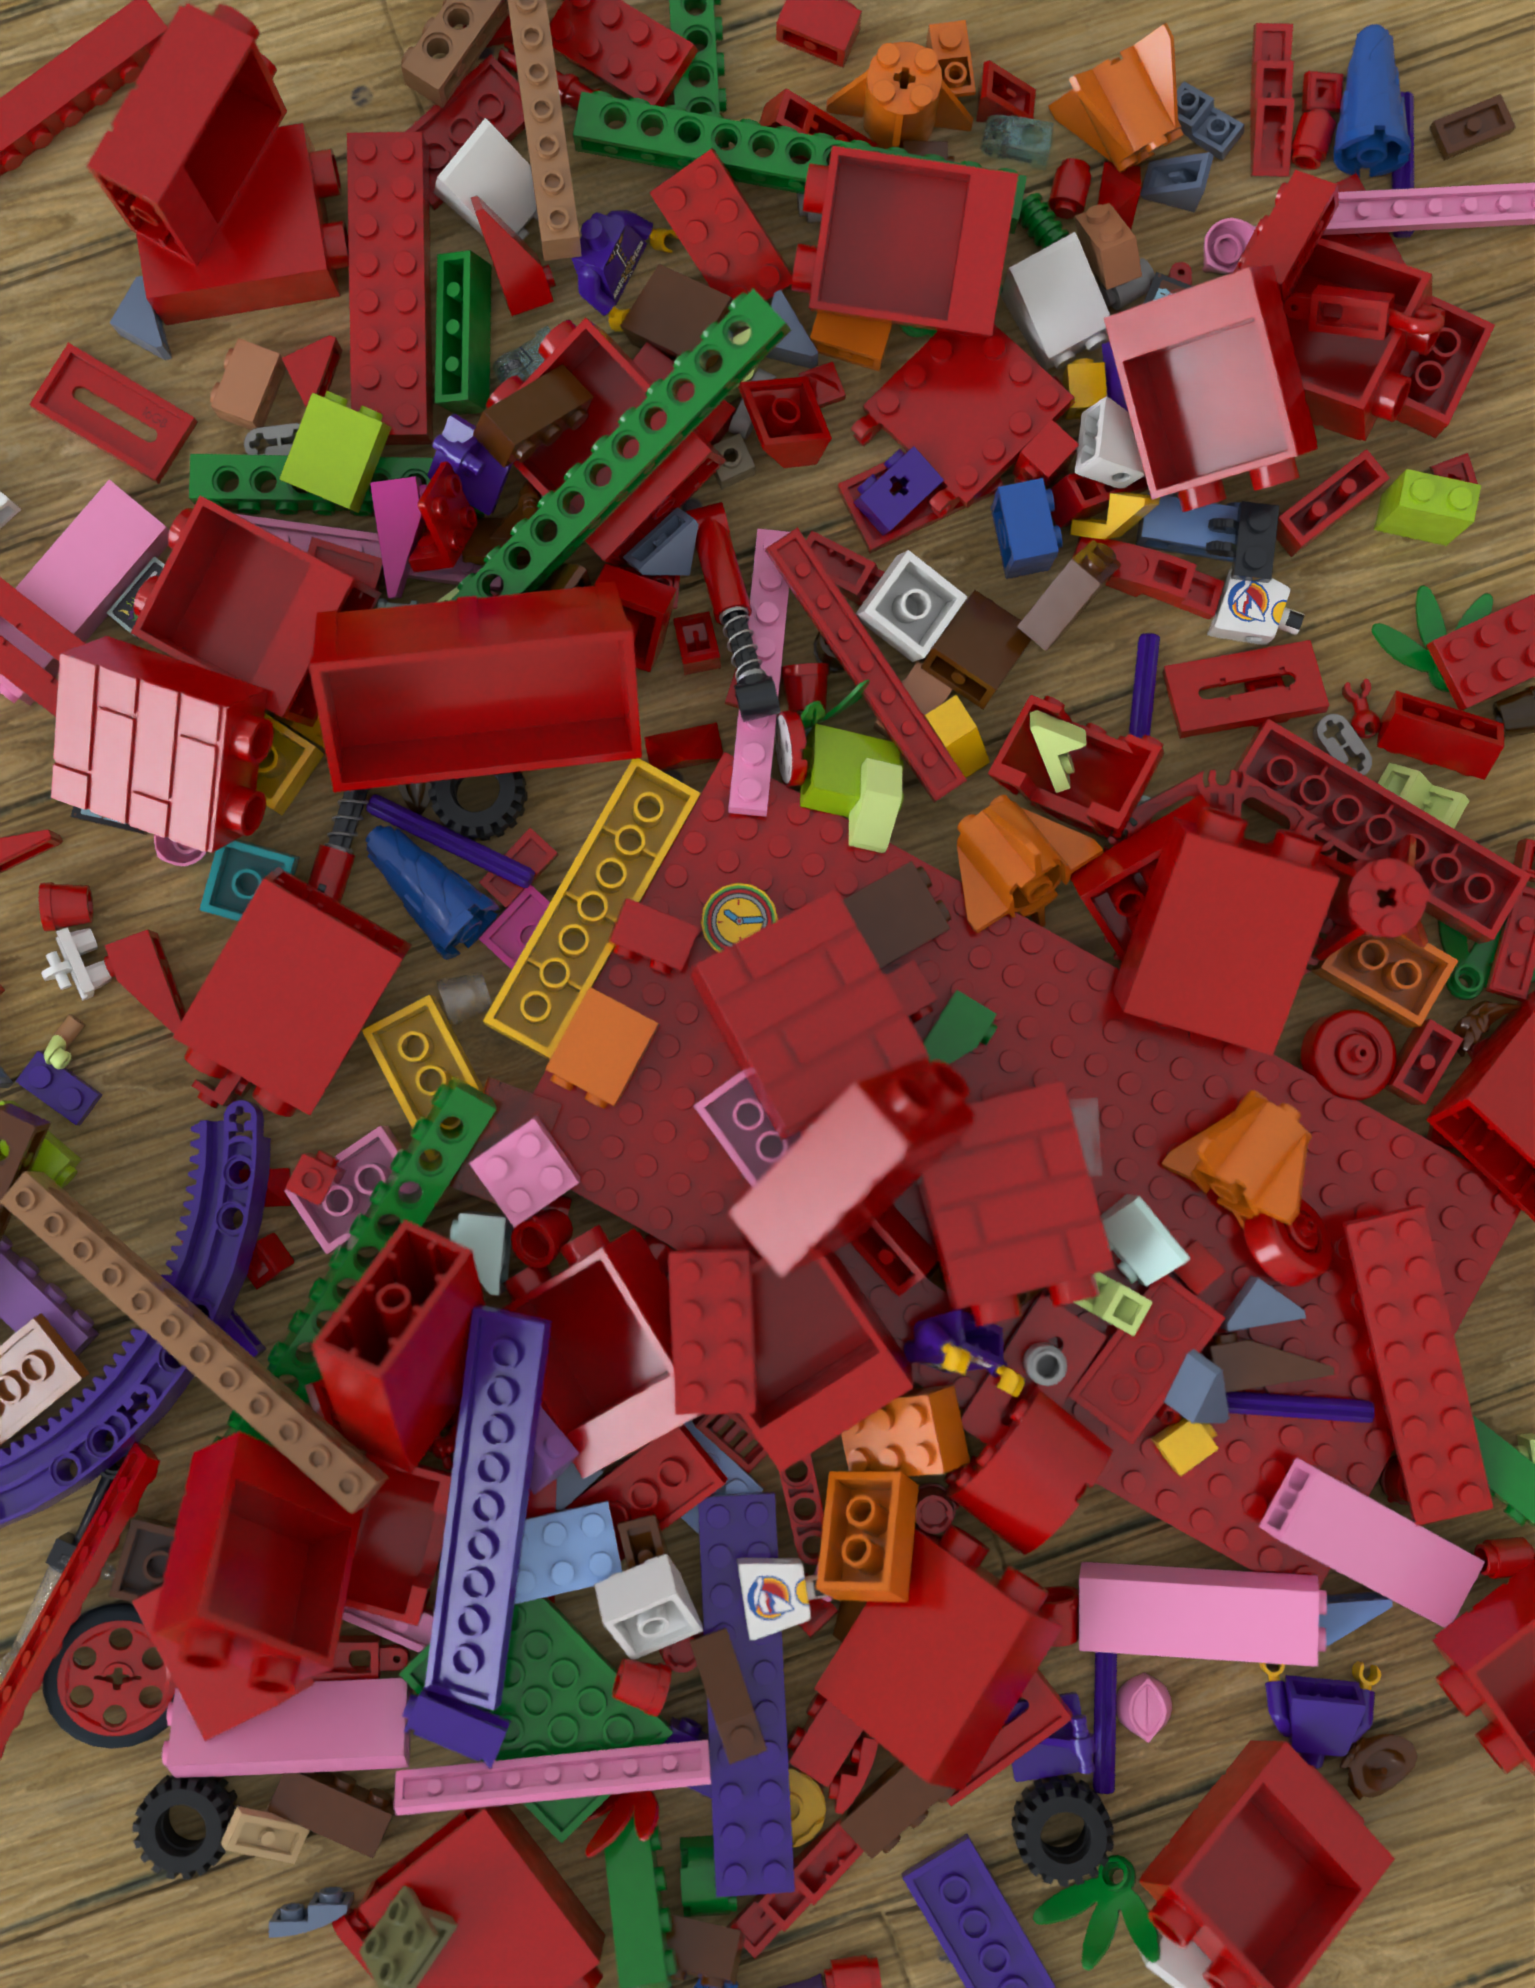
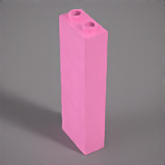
(87, 572)
(1371, 1543)
(1201, 1613)
(318, 1730)

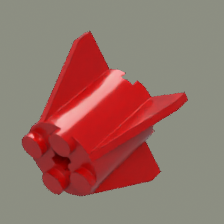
(1376, 899)

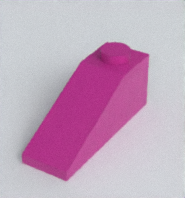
(398, 527)

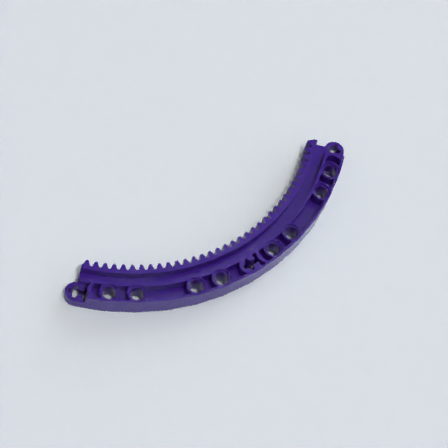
(207, 1272)

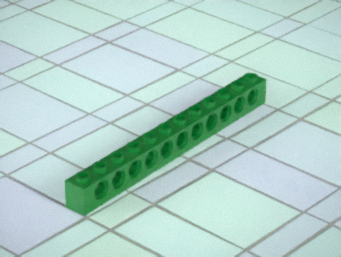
(668, 151)
(654, 447)
(449, 1100)

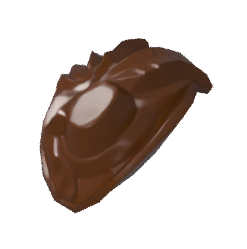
(1479, 1021)
(1378, 1764)

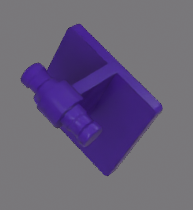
(479, 471)
(1062, 1752)

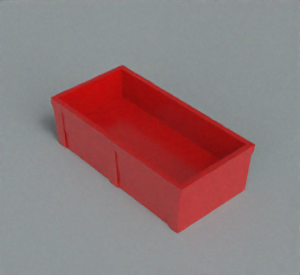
(476, 687)

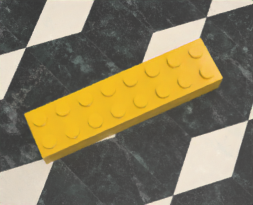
(574, 931)

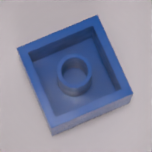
(1025, 528)

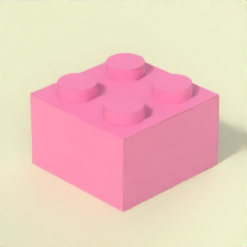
(525, 1171)

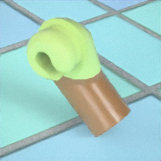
(61, 1040)

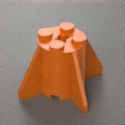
(901, 97)
(1126, 103)
(1016, 861)
(1249, 1159)

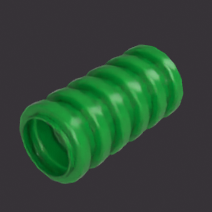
(1040, 221)

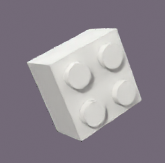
(910, 606)

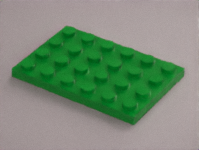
(558, 1704)

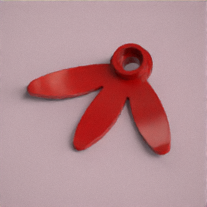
(646, 1816)

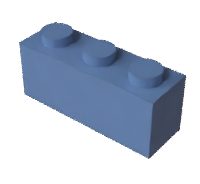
(1184, 532)

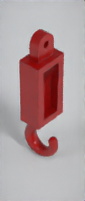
(1364, 313)
(381, 1659)

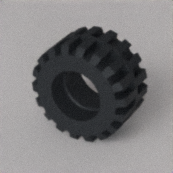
(482, 823)
(160, 1840)
(1071, 1860)

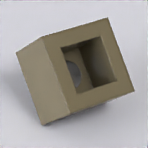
(736, 471)

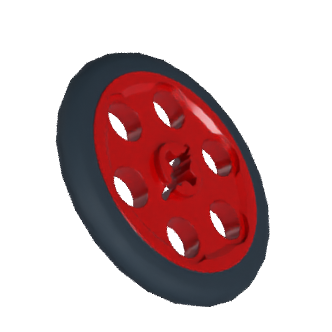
(87, 1720)

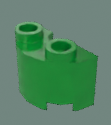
(698, 1879)

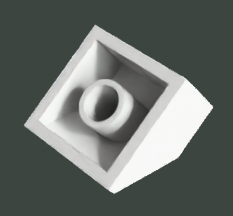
(647, 1607)

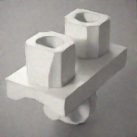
(72, 947)

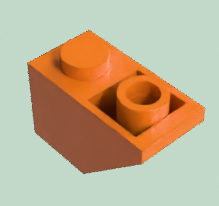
(954, 56)

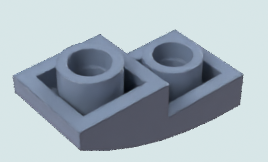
(1206, 124)
(323, 1909)

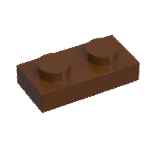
(1472, 127)

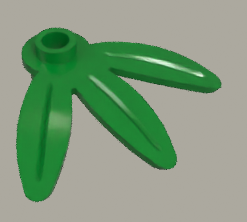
(1430, 627)
(816, 713)
(1471, 966)
(1110, 1900)

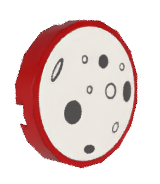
(789, 743)

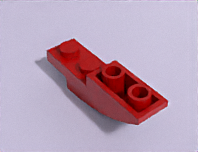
(1161, 577)

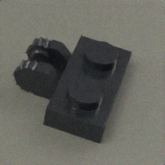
(1254, 541)

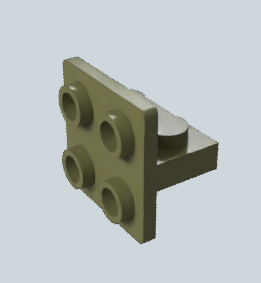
(405, 1941)

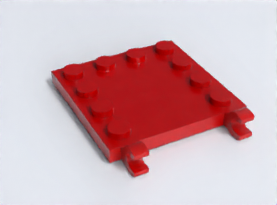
(965, 409)

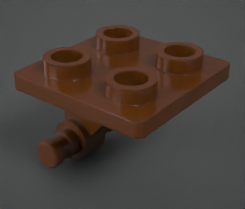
(496, 531)

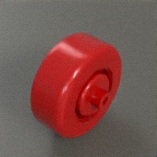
(1349, 1054)
(1290, 1252)

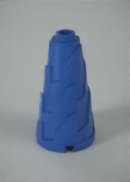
(1372, 112)
(432, 894)

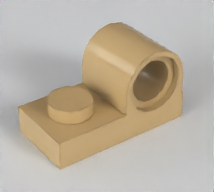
(264, 1835)

